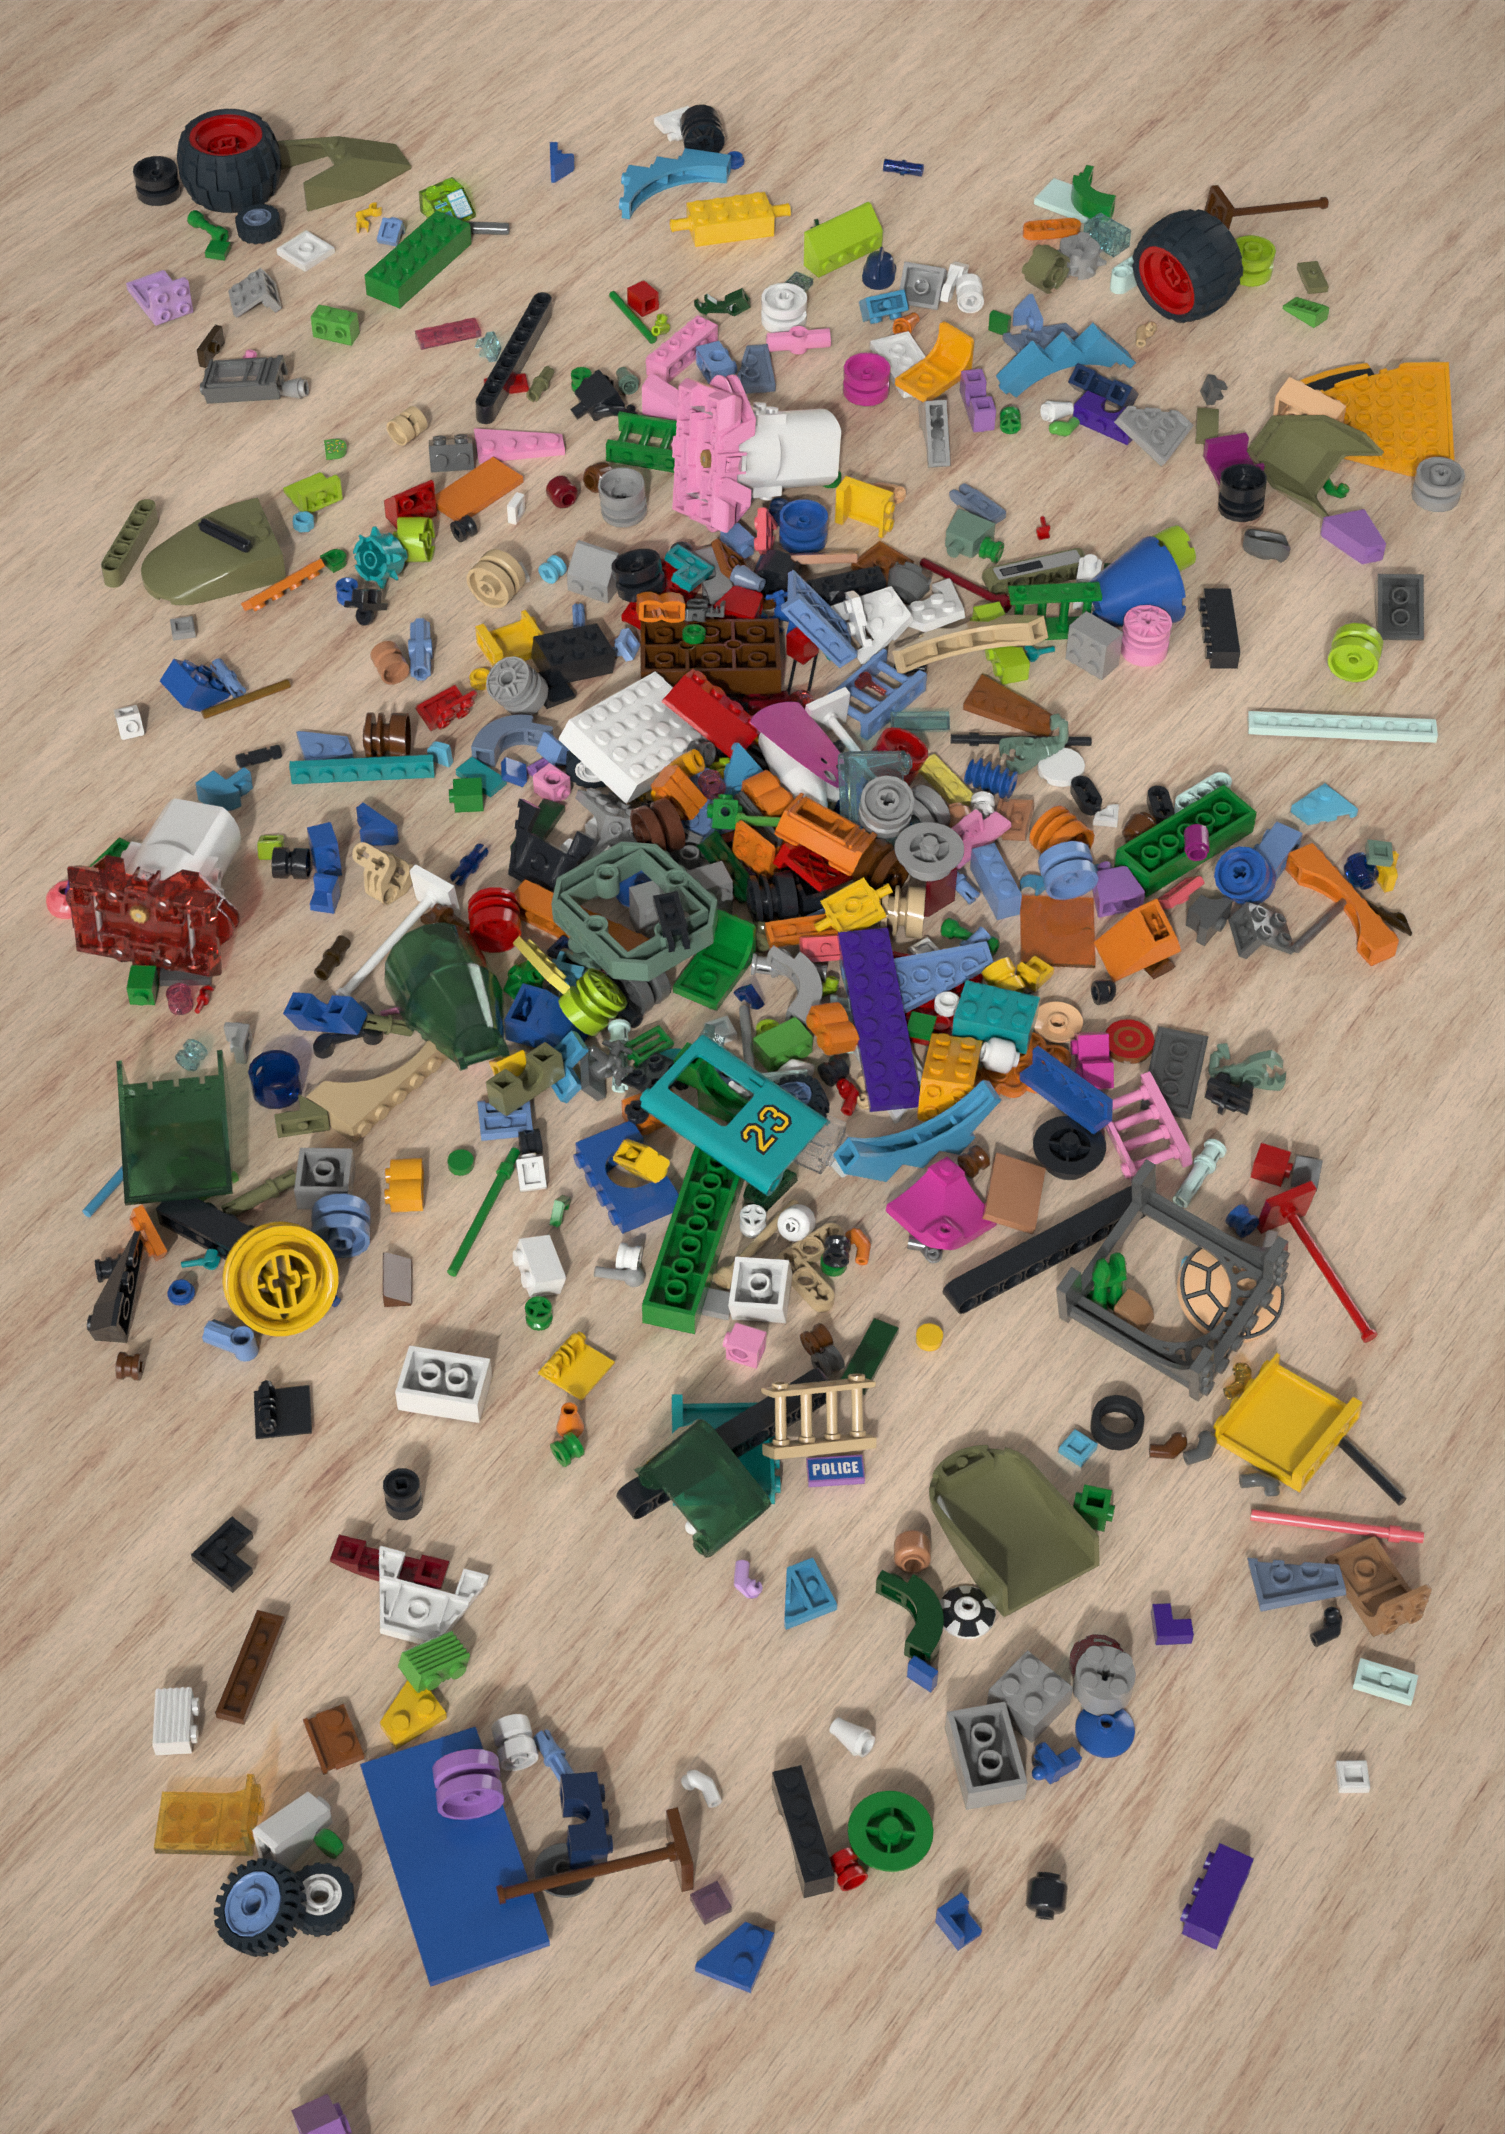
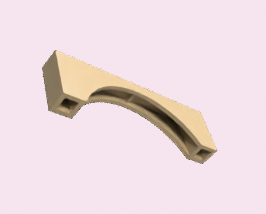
(360, 1105)

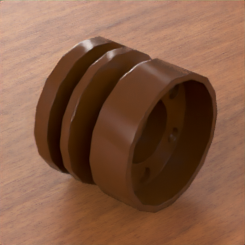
(387, 737)

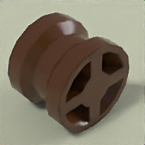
(973, 1161)
(816, 1339)
(129, 1366)

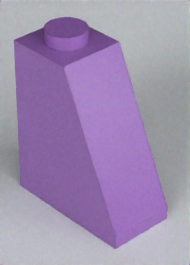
(1354, 535)

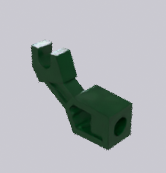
(713, 306)

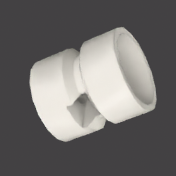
(969, 293)
(514, 1742)

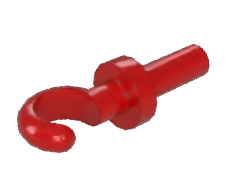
(203, 998)

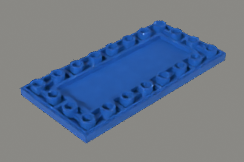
(451, 1866)

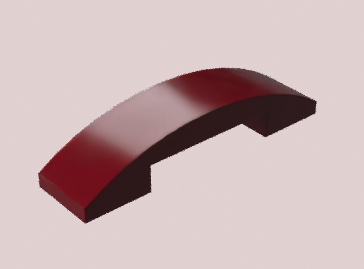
(357, 1558)

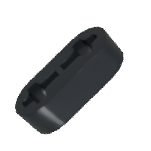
(1077, 785)
(1155, 806)

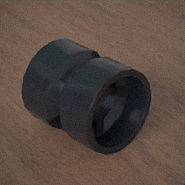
(291, 863)
(402, 1494)

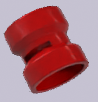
(848, 1870)

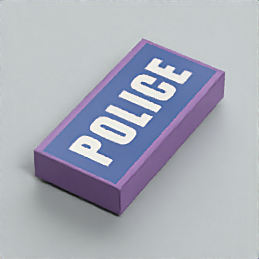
(835, 1471)

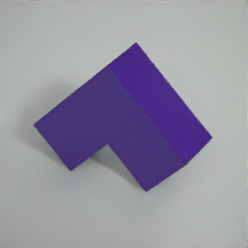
(1169, 1630)

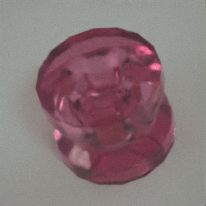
(711, 790)
(184, 1003)

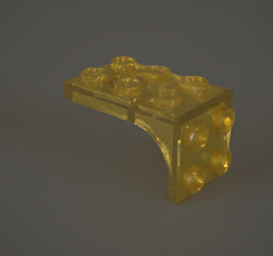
(209, 1821)

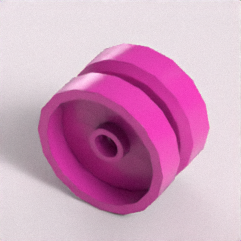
(866, 379)

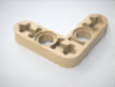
(803, 1267)

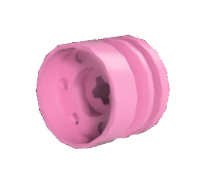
(1146, 635)

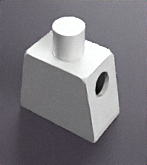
(1088, 568)

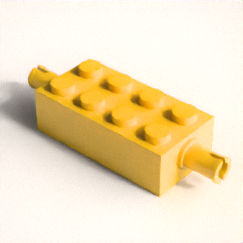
(730, 219)

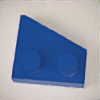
(738, 1957)

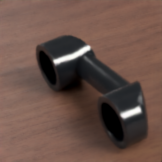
(324, 1043)

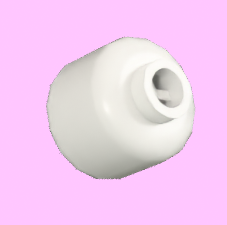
(999, 1055)
(796, 1222)

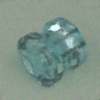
(190, 1056)

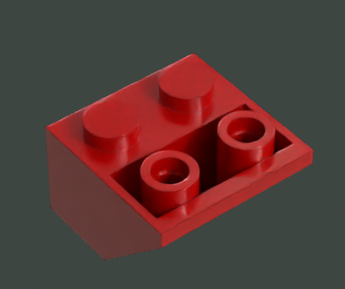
(414, 502)

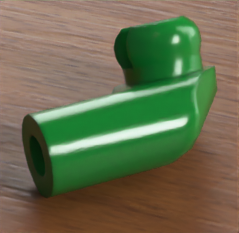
(1338, 492)

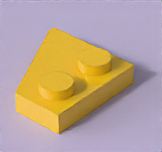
(411, 1715)

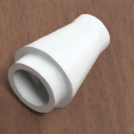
(1055, 410)
(853, 1737)

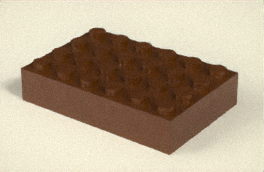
(735, 656)

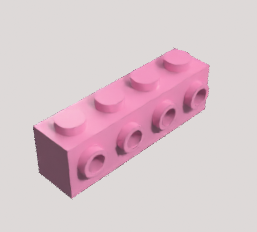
(680, 349)

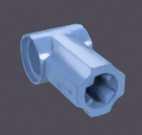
(231, 1339)

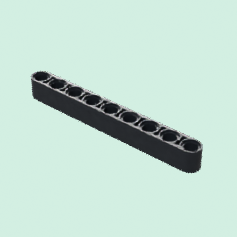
(513, 358)
(1037, 1253)
(740, 1434)

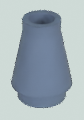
(746, 578)

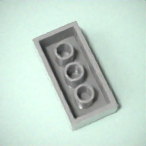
(712, 877)

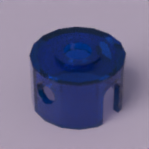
(277, 1069)

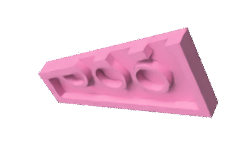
(516, 445)

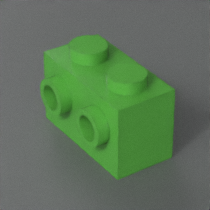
(335, 325)

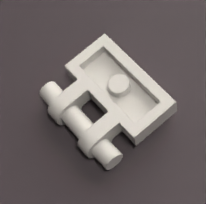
(670, 123)

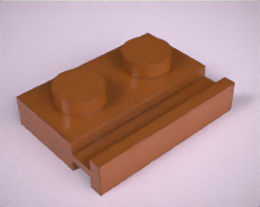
(333, 1739)

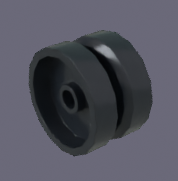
(156, 180)
(638, 573)

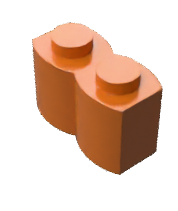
(665, 607)
(767, 794)
(832, 1028)

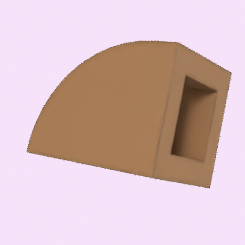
(1134, 1310)

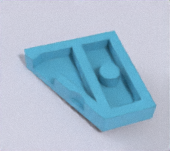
(1322, 805)

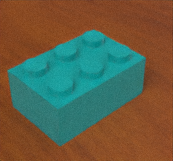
(996, 1013)

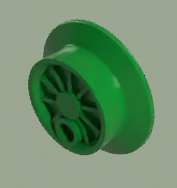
(890, 1831)

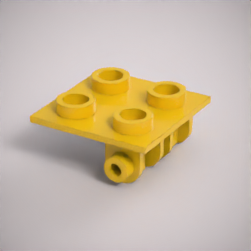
(576, 1366)

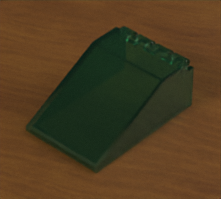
(176, 1137)

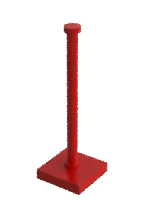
(1289, 1208)

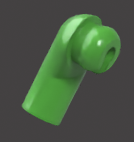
(1064, 428)

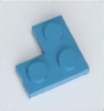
(572, 1052)

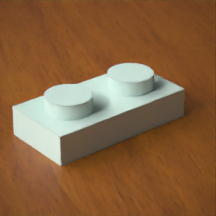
(1385, 1682)

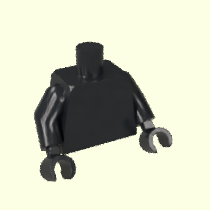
(599, 398)

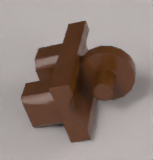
(443, 914)

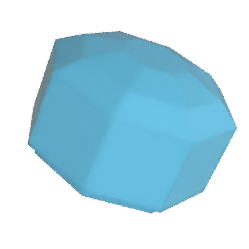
(303, 521)

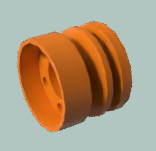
(1059, 826)

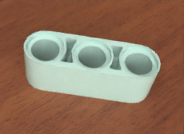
(1123, 277)
(1201, 789)

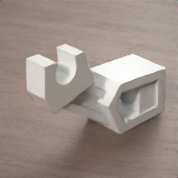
(955, 271)

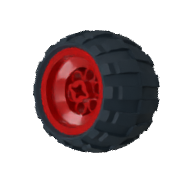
(229, 160)
(1187, 265)

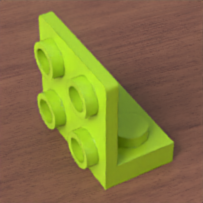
(314, 492)

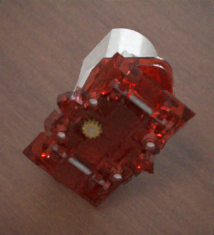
(162, 895)

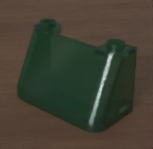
(705, 1485)

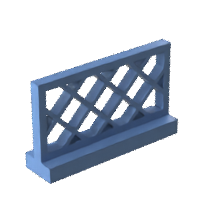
(818, 621)

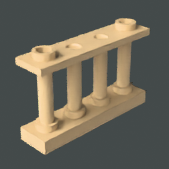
(833, 1440)

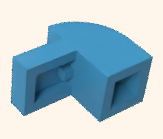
(224, 792)

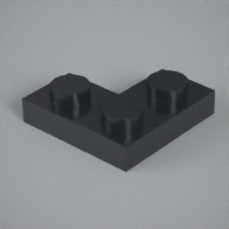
(219, 1555)

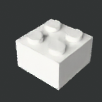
(760, 1289)

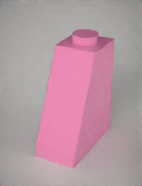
(659, 399)

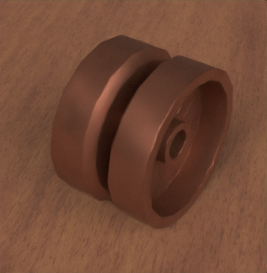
(658, 825)

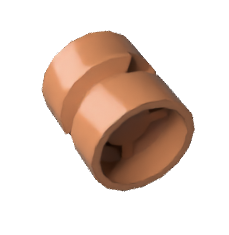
(389, 662)

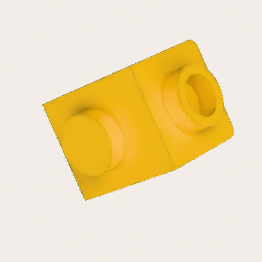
(1034, 973)

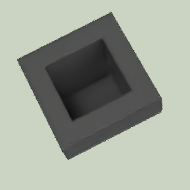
(1305, 1170)

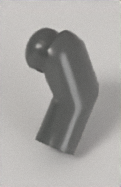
(1204, 1448)

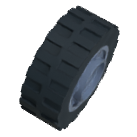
(258, 224)

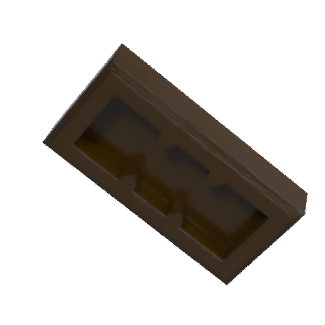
(210, 346)

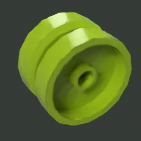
(1257, 260)
(1355, 652)

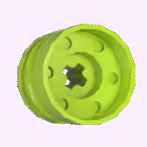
(592, 1002)

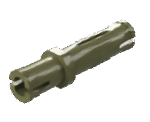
(260, 1194)

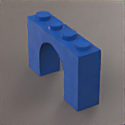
(625, 1206)

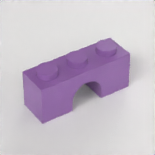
(979, 408)

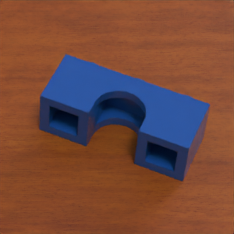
(338, 1016)

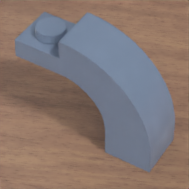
(506, 733)

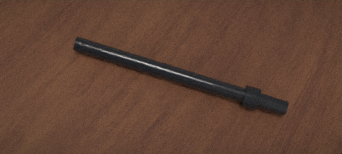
(975, 739)

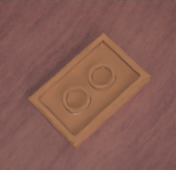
(824, 557)
(1014, 1193)

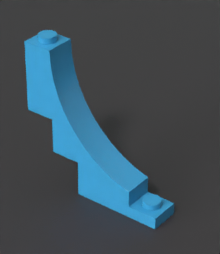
(1035, 363)

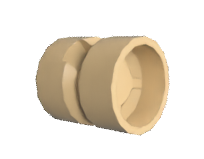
(406, 426)

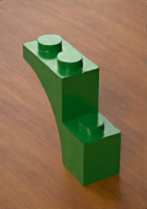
(712, 1092)

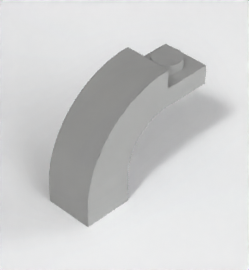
(805, 978)

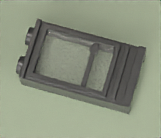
(243, 379)

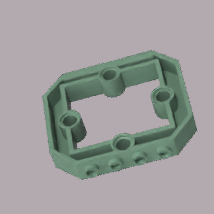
(601, 878)

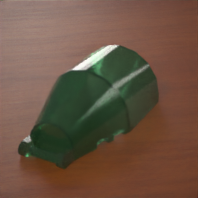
(448, 993)

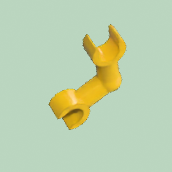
(361, 215)

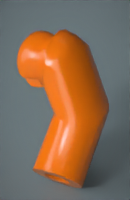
(862, 1243)

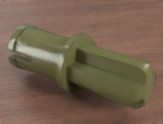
(540, 384)
(387, 1025)

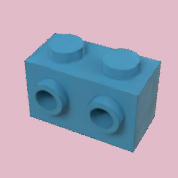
(883, 305)

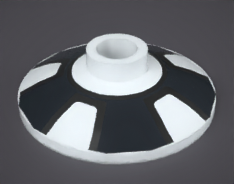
(963, 1622)

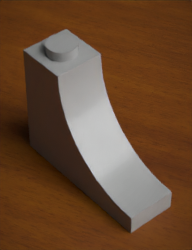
(934, 424)

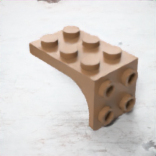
(1378, 1588)

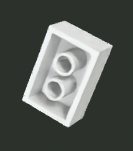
(444, 1384)

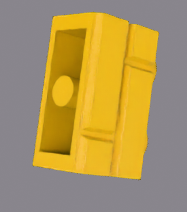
(641, 1161)

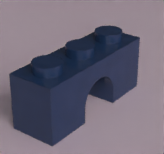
(1116, 393)
(583, 1798)

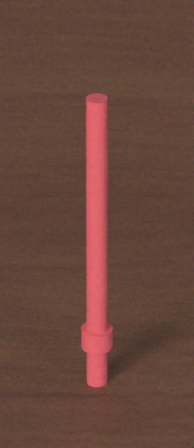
(1392, 1533)

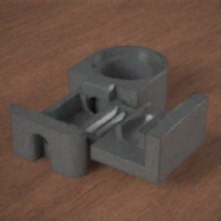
(698, 609)

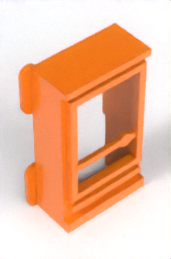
(824, 833)

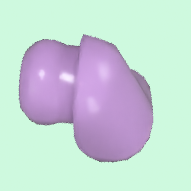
(743, 1583)

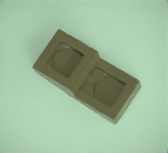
(1206, 424)

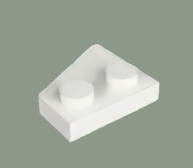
(857, 619)

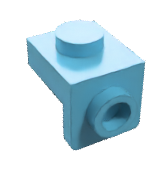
(572, 971)

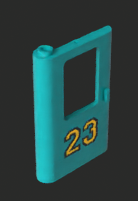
(758, 1139)

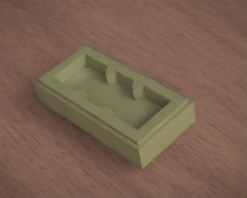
(1312, 277)

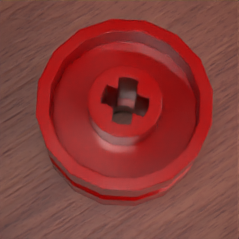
(902, 740)

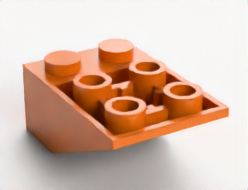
(1137, 941)

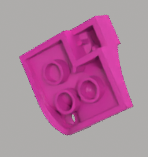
(941, 1208)

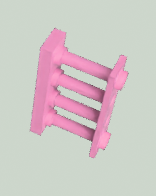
(1168, 1129)

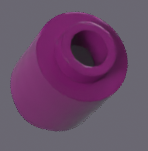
(1196, 842)

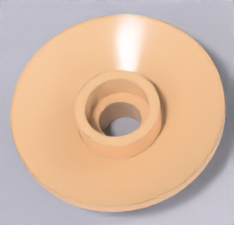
(1058, 1022)

